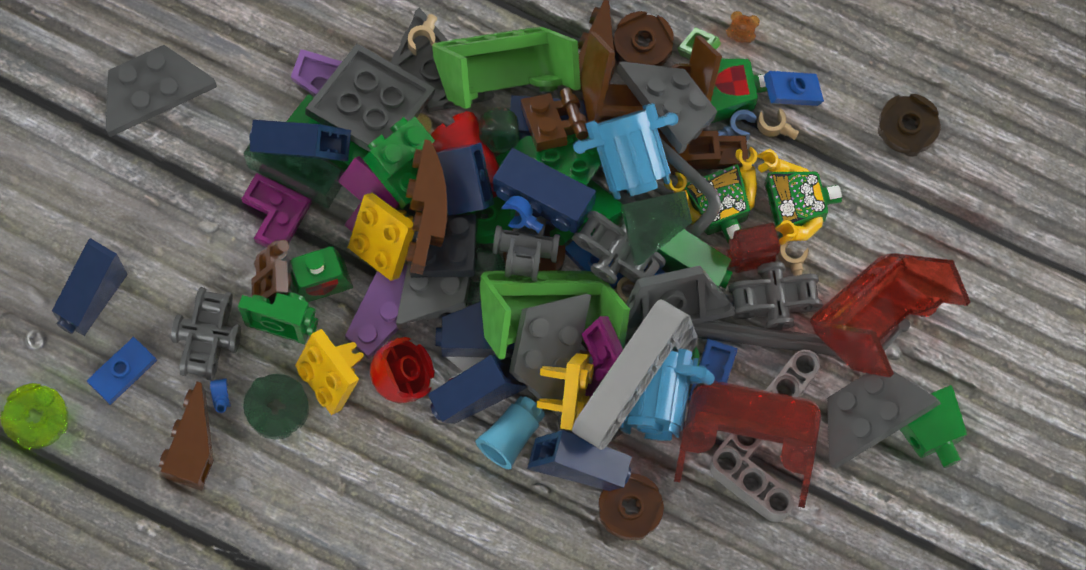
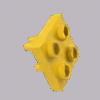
(381, 236)
(329, 370)
(576, 376)

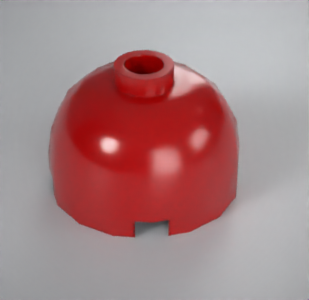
(402, 371)

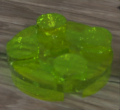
(17, 410)

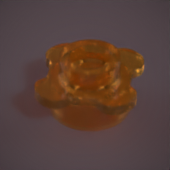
(742, 35)

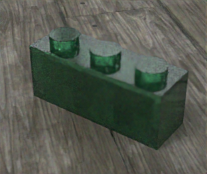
(304, 175)

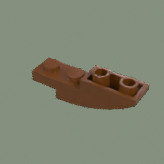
(711, 151)
(430, 198)

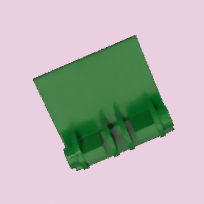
(572, 164)

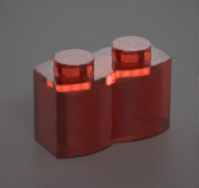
(753, 247)

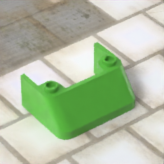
(506, 61)
(506, 297)

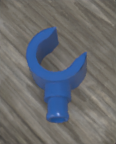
(525, 210)
(220, 395)

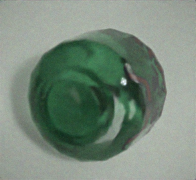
(499, 129)

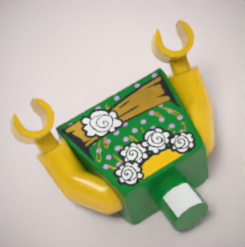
(736, 191)
(796, 198)

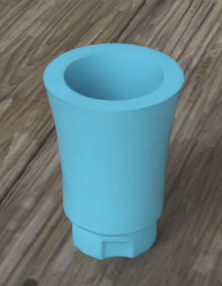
(511, 432)

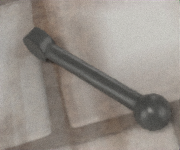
(903, 326)

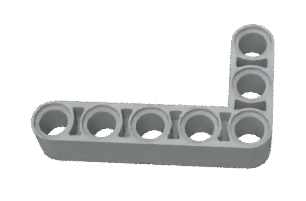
(660, 333)
(740, 454)

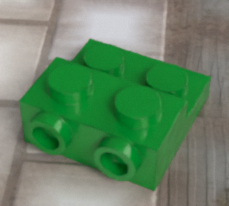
(393, 157)
(286, 317)

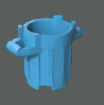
(630, 150)
(664, 401)

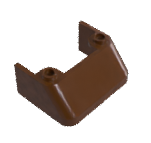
(608, 101)

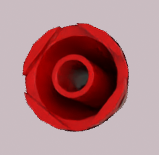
(461, 133)

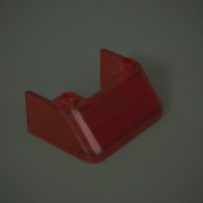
(879, 301)
(754, 415)

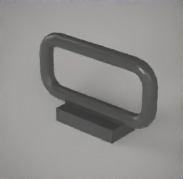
(697, 180)

